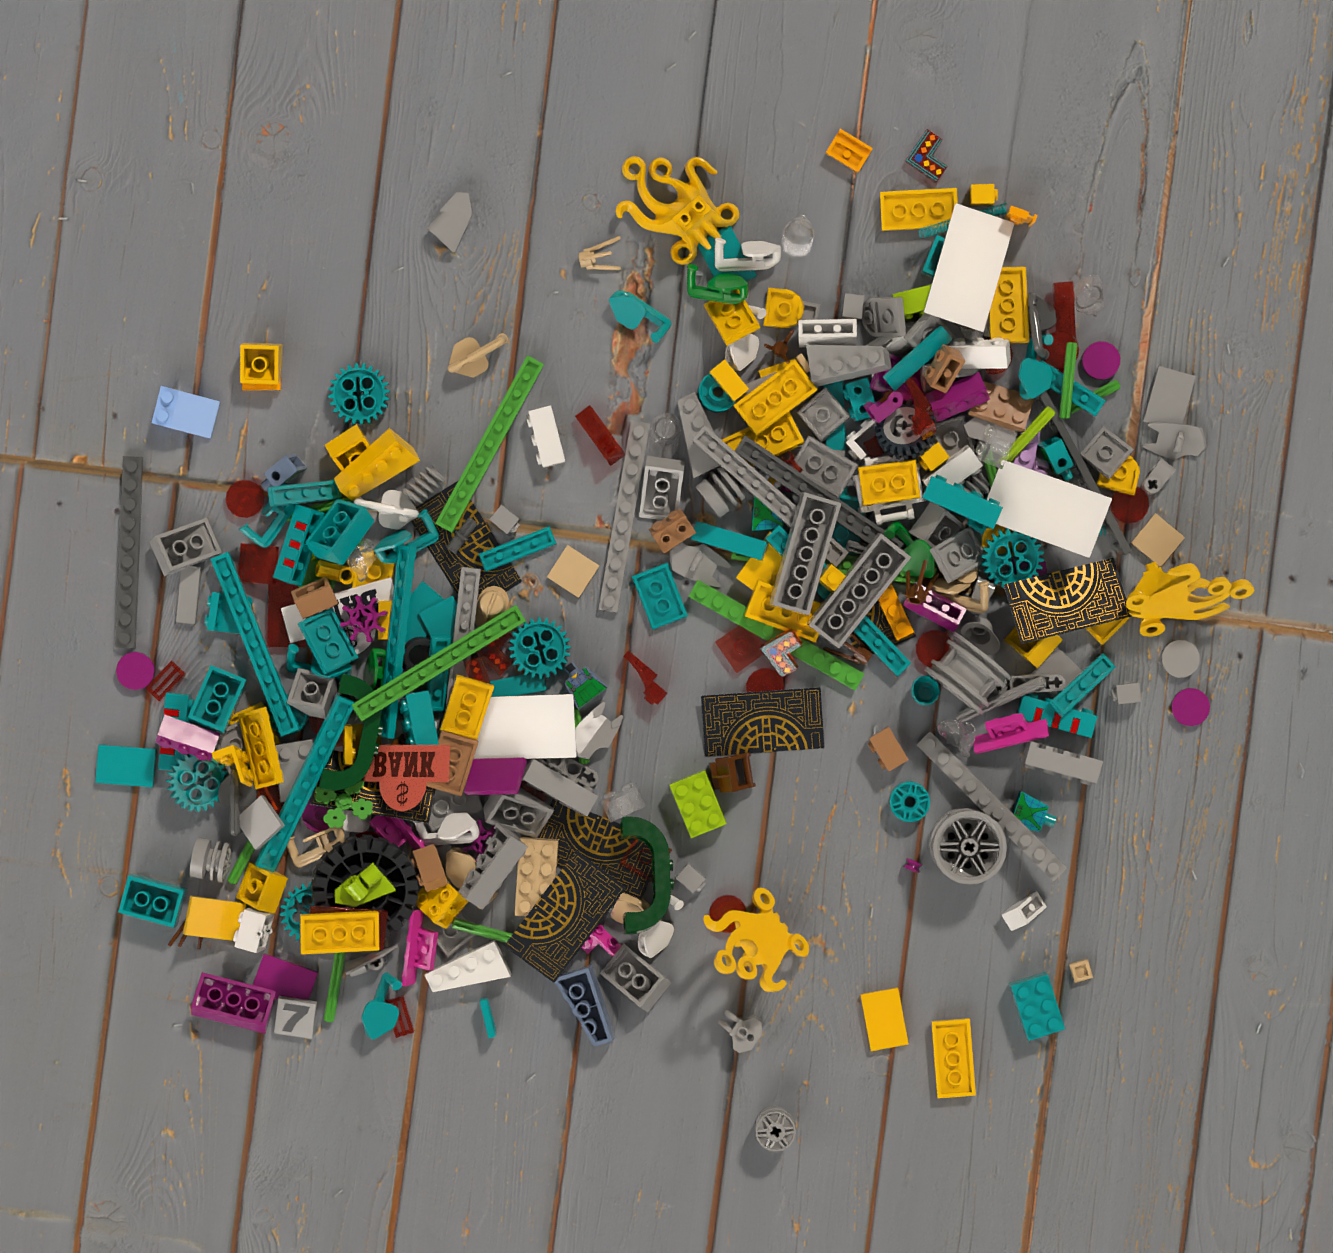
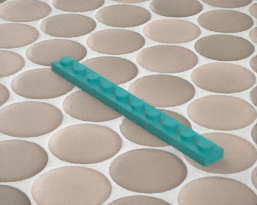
(866, 629)
(397, 631)
(255, 644)
(306, 781)

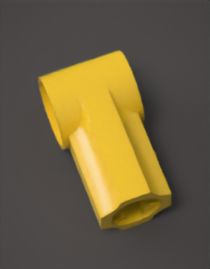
(333, 571)

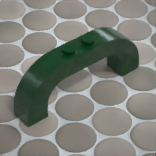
(371, 729)
(648, 833)

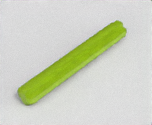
(1030, 432)

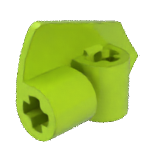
(363, 887)

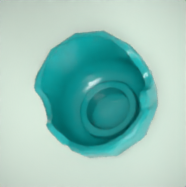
(925, 690)

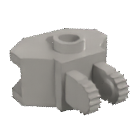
(741, 1030)

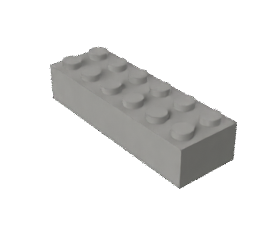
(805, 553)
(859, 590)

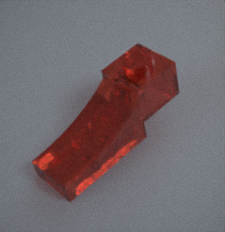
(1064, 307)
(921, 420)
(600, 435)
(653, 691)

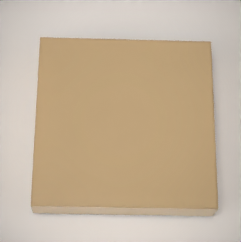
(1157, 540)
(573, 571)

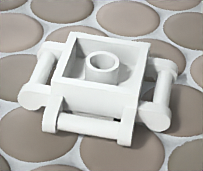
(879, 519)

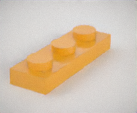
(895, 613)

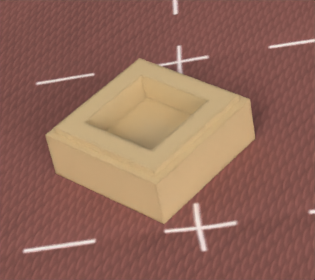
(803, 363)
(1080, 970)

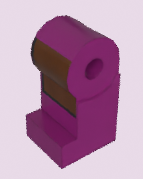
(885, 406)

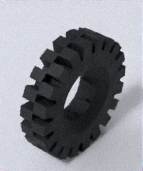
(355, 856)

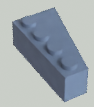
(587, 1003)

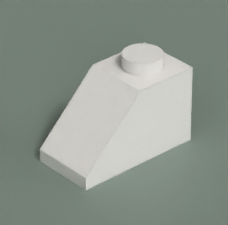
(1024, 911)

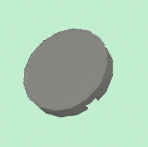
(1180, 658)

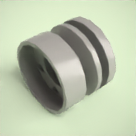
(720, 492)
(212, 860)
(783, 1121)

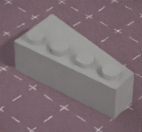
(843, 362)
(692, 420)
(1062, 762)
(559, 787)
(493, 866)

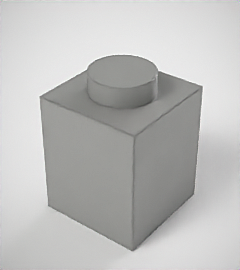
(852, 306)
(505, 520)
(1126, 693)
(691, 878)

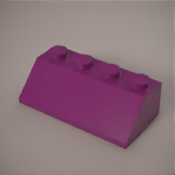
(233, 1002)

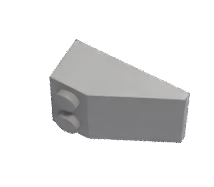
(661, 487)
(185, 546)
(291, 759)
(518, 812)
(635, 978)

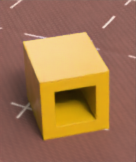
(983, 194)
(933, 457)
(831, 577)

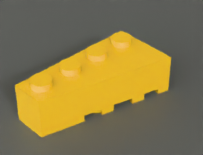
(376, 465)

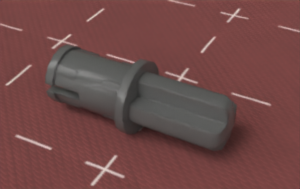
(461, 535)
(855, 547)

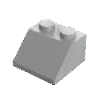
(936, 525)
(312, 693)

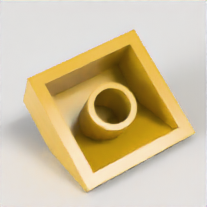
(260, 363)
(347, 446)
(1035, 651)
(261, 888)

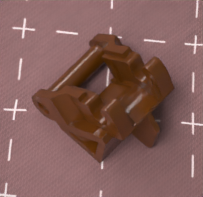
(725, 773)

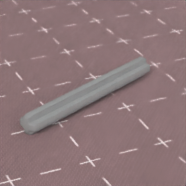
(1003, 698)

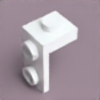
(855, 451)

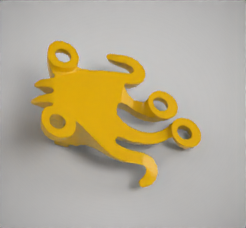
(689, 216)
(1169, 596)
(762, 939)

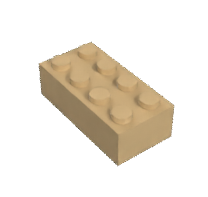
(535, 872)

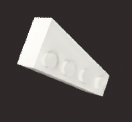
(474, 967)

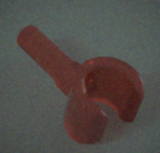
(791, 461)

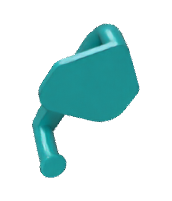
(630, 311)
(1034, 375)
(283, 514)
(401, 536)
(292, 665)
(378, 1015)

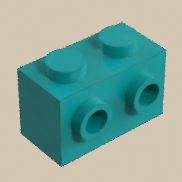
(858, 394)

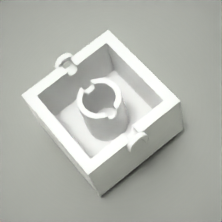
(253, 930)

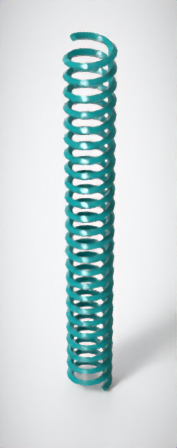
(998, 211)

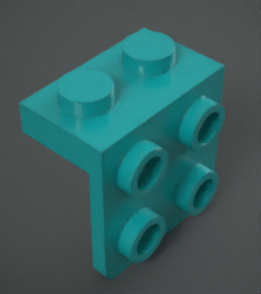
(220, 615)

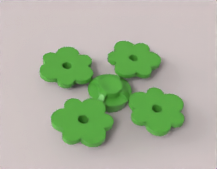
(343, 803)

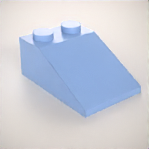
(185, 412)

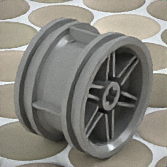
(968, 673)
(980, 868)

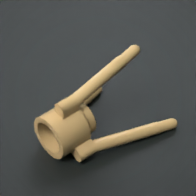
(588, 257)

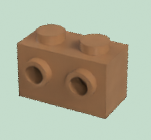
(944, 368)
(672, 530)
(314, 597)
(887, 748)
(430, 868)

